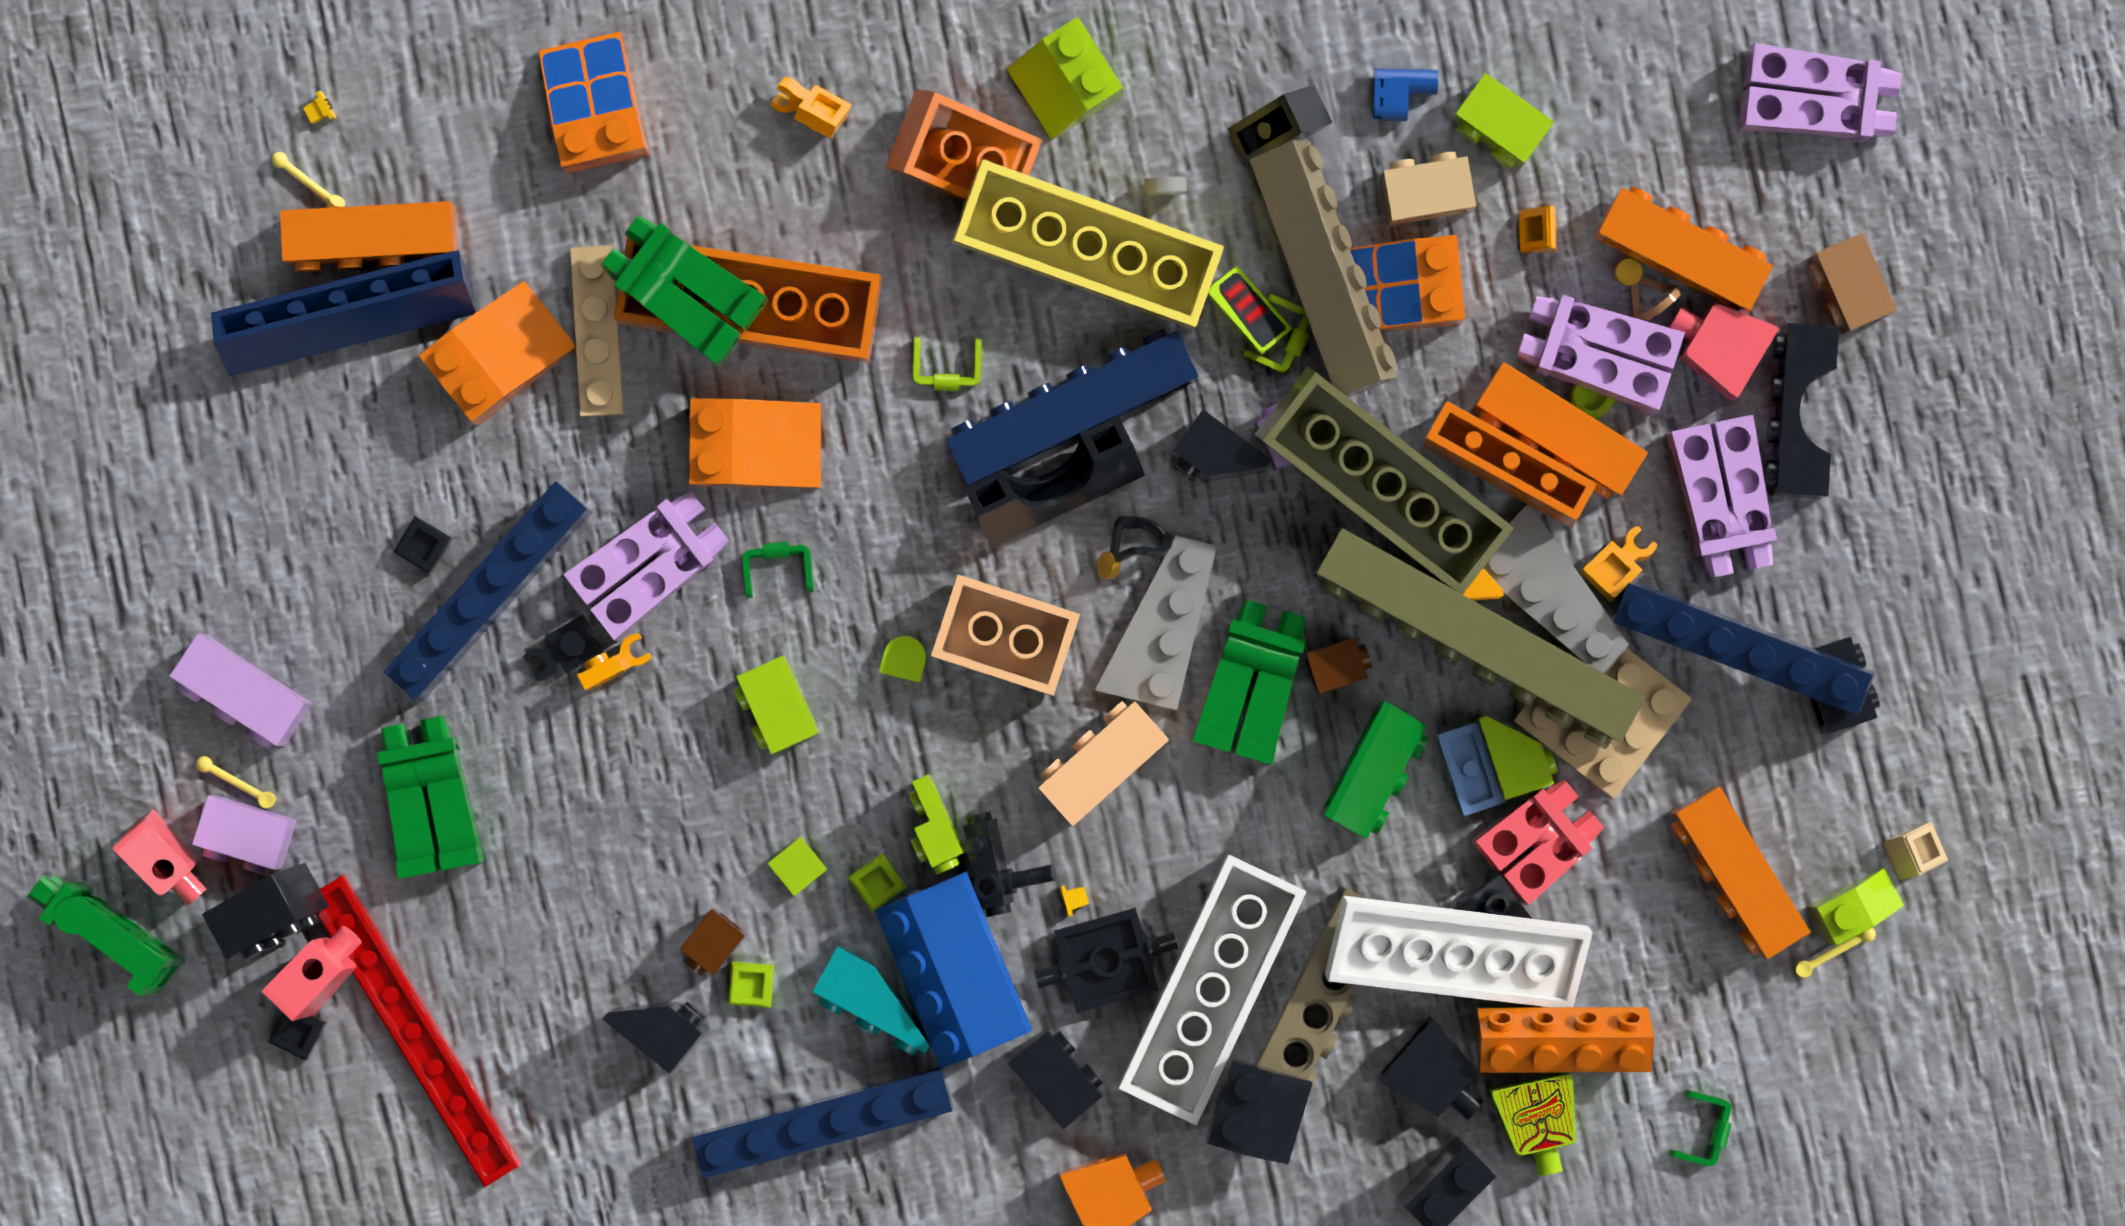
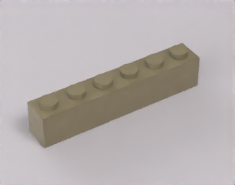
(1324, 267)

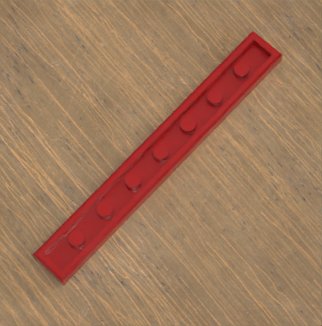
(419, 1037)

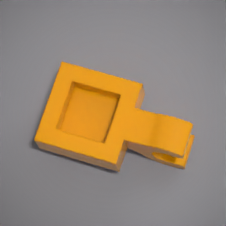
(813, 108)
(603, 669)

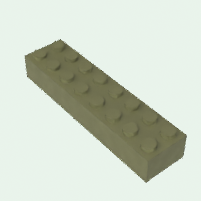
(1479, 638)

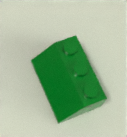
(1375, 770)

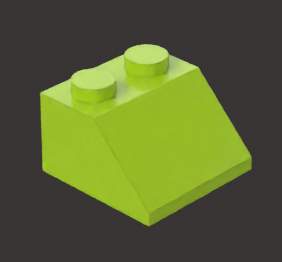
(1065, 79)

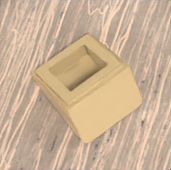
(1915, 851)

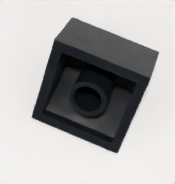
(1216, 452)
(660, 1030)
(1258, 1111)

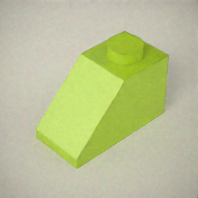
(1516, 759)
(1856, 907)

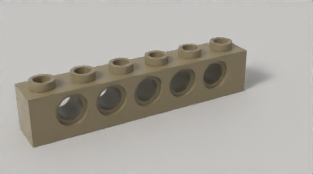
(1306, 991)

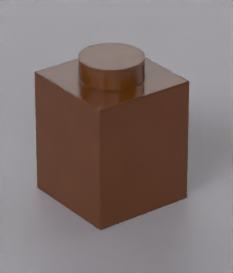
(1338, 665)
(712, 943)

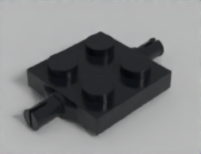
(1106, 960)

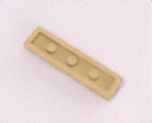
(596, 334)

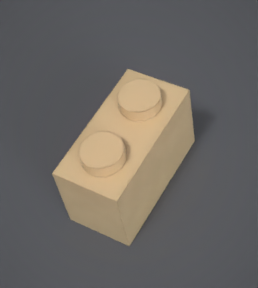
(1427, 189)

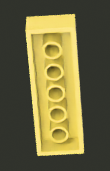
(1087, 244)

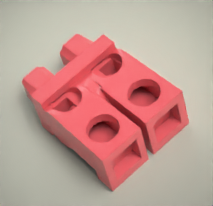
(1544, 827)

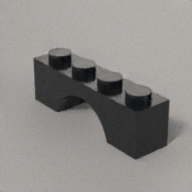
(1797, 463)
(1098, 466)

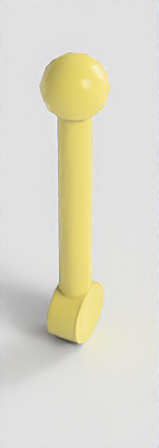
(280, 160)
(265, 799)
(1804, 968)

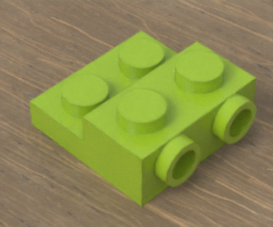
(937, 838)

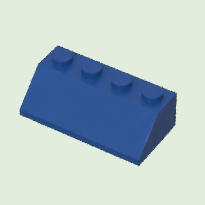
(953, 970)

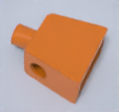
(1111, 1190)

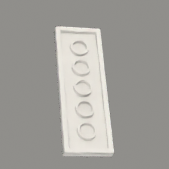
(1457, 953)

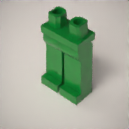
(669, 259)
(1275, 661)
(406, 776)
(108, 930)

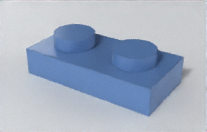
(1470, 768)

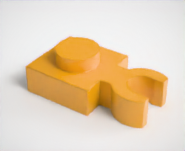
(1616, 566)

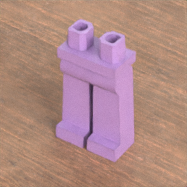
(1816, 94)
(1602, 351)
(1713, 521)
(678, 560)

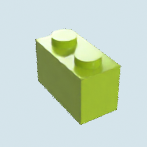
(1501, 122)
(777, 706)

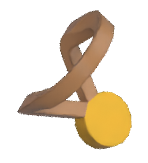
(1629, 273)

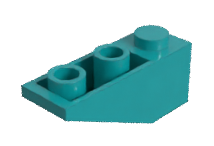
(863, 990)

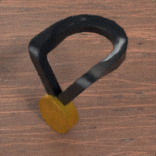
(1109, 562)

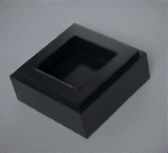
(422, 545)
(297, 1036)

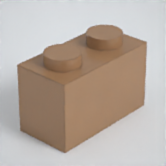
(1851, 284)

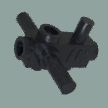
(991, 878)

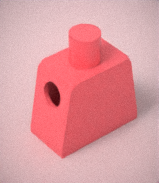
(1723, 346)
(152, 841)
(303, 985)

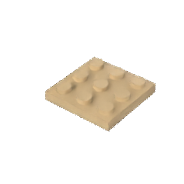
(1612, 767)

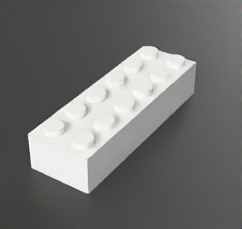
(1211, 989)

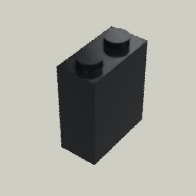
(1446, 1185)

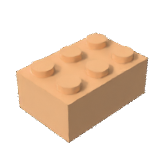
(1005, 635)
(1101, 761)

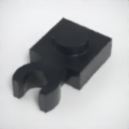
(570, 646)

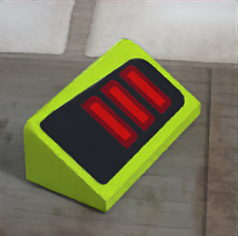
(1248, 311)

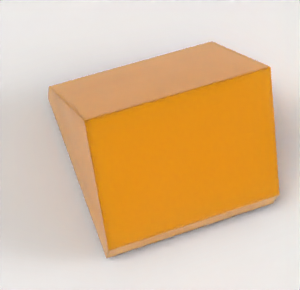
(1538, 230)
(1483, 588)

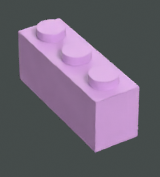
(239, 691)

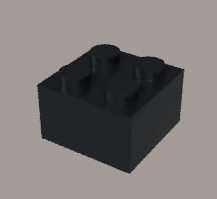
(266, 913)

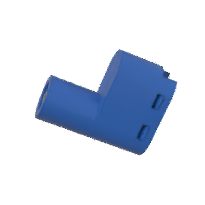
(1393, 87)

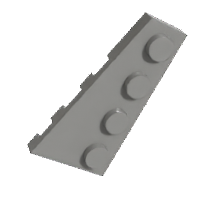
(1553, 594)
(1161, 635)

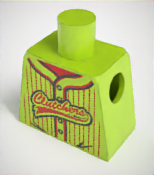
(1538, 1117)

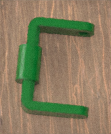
(776, 550)
(1719, 1133)

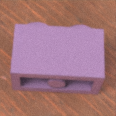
(244, 833)

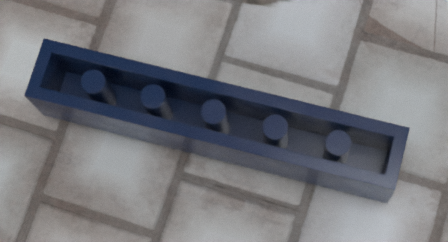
(343, 313)
(1072, 408)
(488, 592)
(1744, 647)
(822, 1122)

